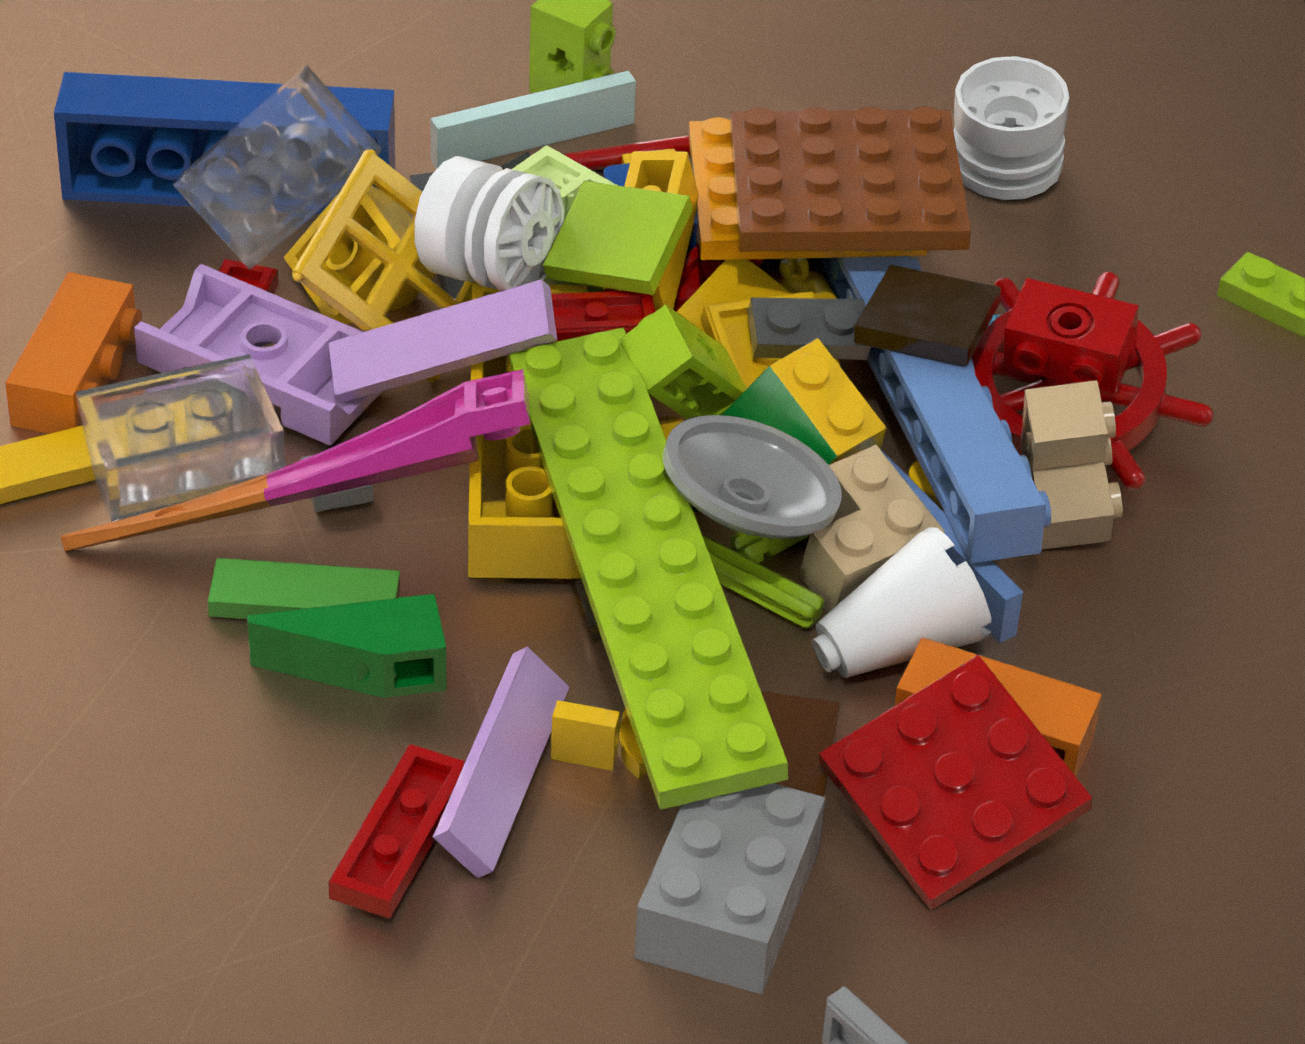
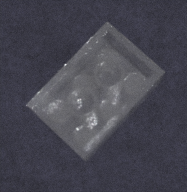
(276, 167)

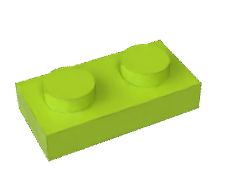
(1266, 291)

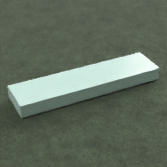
(534, 119)

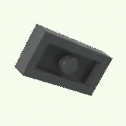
(788, 324)

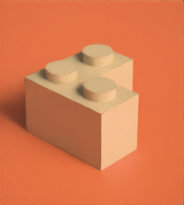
(1067, 452)
(871, 525)

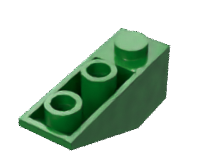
(360, 646)

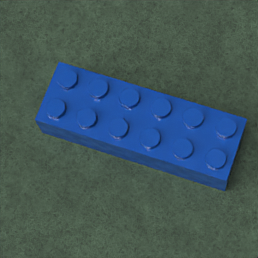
(139, 133)

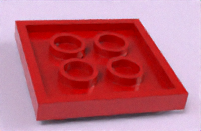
(955, 782)

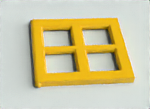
(399, 263)

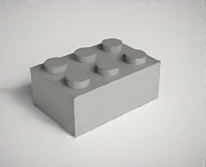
(730, 884)

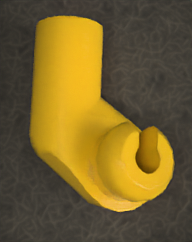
(798, 279)

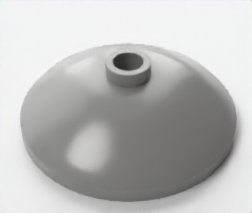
(751, 477)

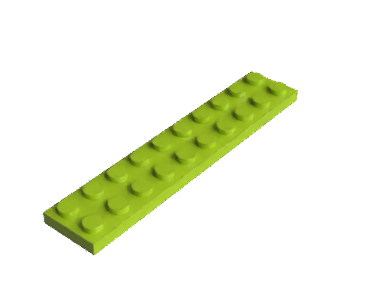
(647, 574)

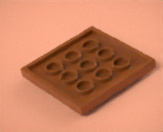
(848, 180)

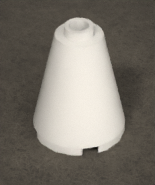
(904, 600)

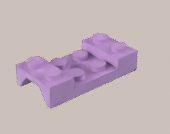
(236, 319)

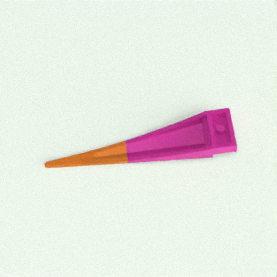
(415, 443)

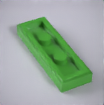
(267, 587)

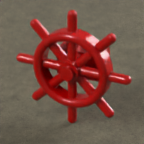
(1075, 337)

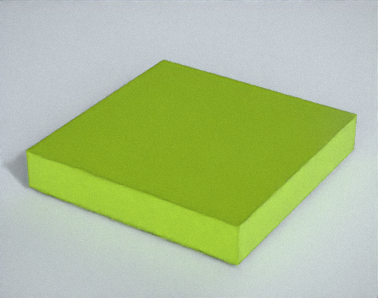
(618, 237)

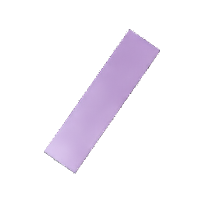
(442, 341)
(501, 763)

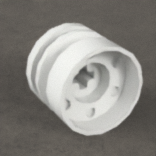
(1010, 127)
(487, 223)

